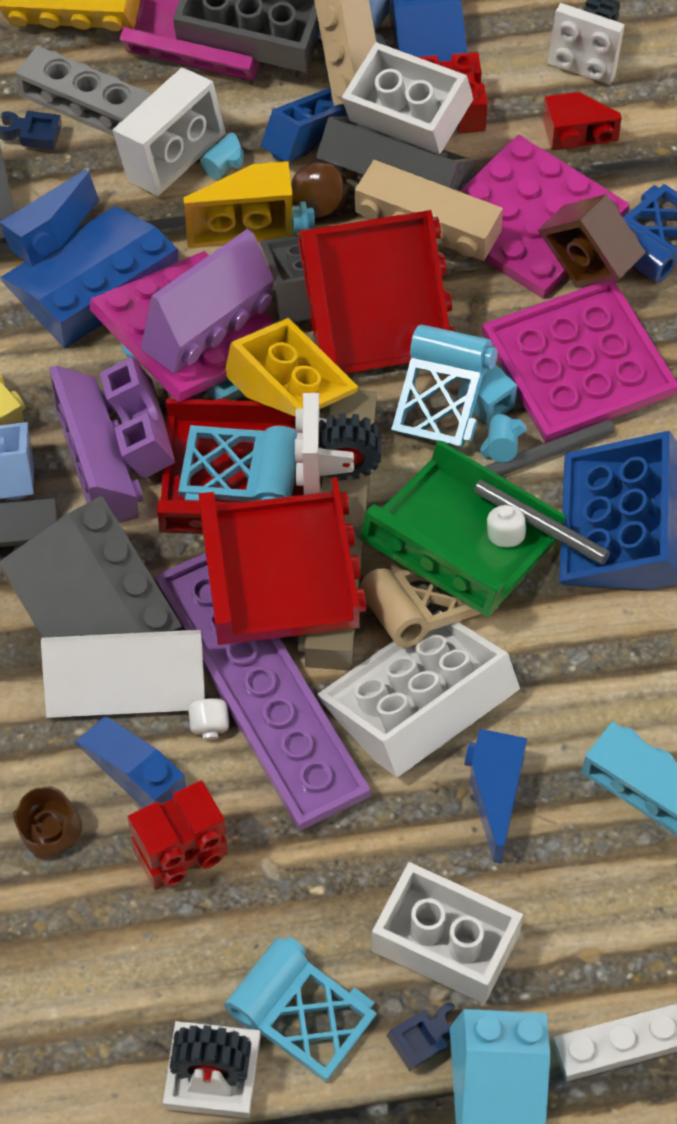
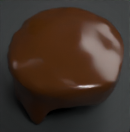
(321, 188)
(47, 822)

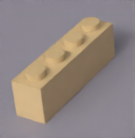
(346, 40)
(465, 221)

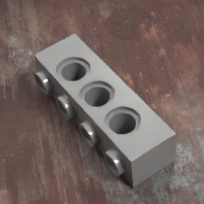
(77, 90)

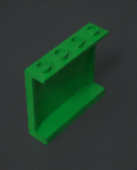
(442, 534)

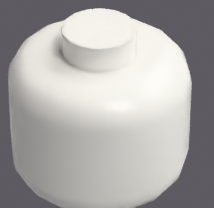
(506, 526)
(208, 718)

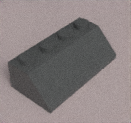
(356, 146)

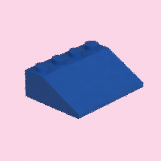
(91, 262)
(627, 504)

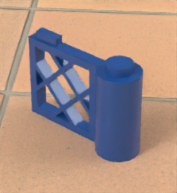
(659, 254)

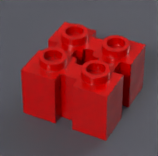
(468, 64)
(178, 835)

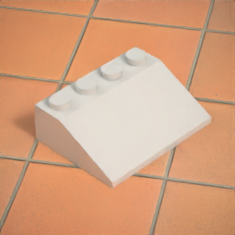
(420, 696)

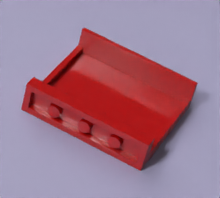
(374, 287)
(175, 512)
(281, 566)

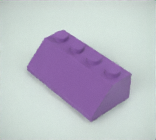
(207, 303)
(94, 443)

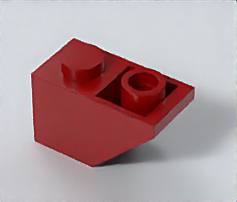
(579, 121)

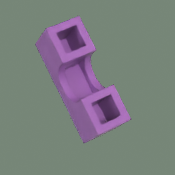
(143, 432)

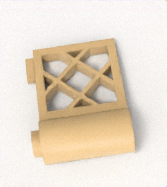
(404, 608)

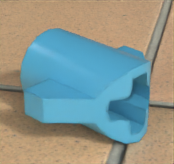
(222, 157)
(502, 438)

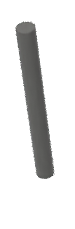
(553, 447)
(544, 523)

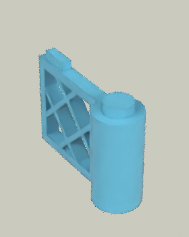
(449, 355)
(271, 463)
(274, 984)

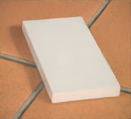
(122, 673)

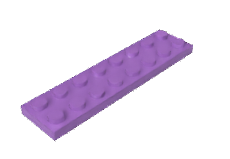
(270, 707)

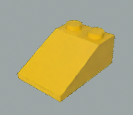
(248, 199)
(282, 365)

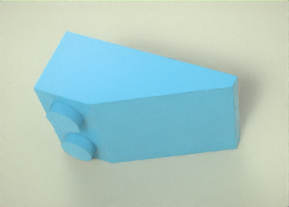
(500, 1067)

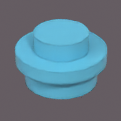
(302, 217)

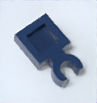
(34, 130)
(421, 1037)

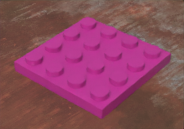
(530, 190)
(125, 316)
(580, 360)

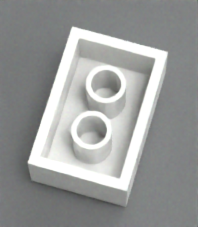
(407, 98)
(169, 131)
(446, 932)

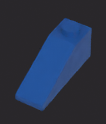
(299, 125)
(50, 219)
(132, 763)
(494, 779)

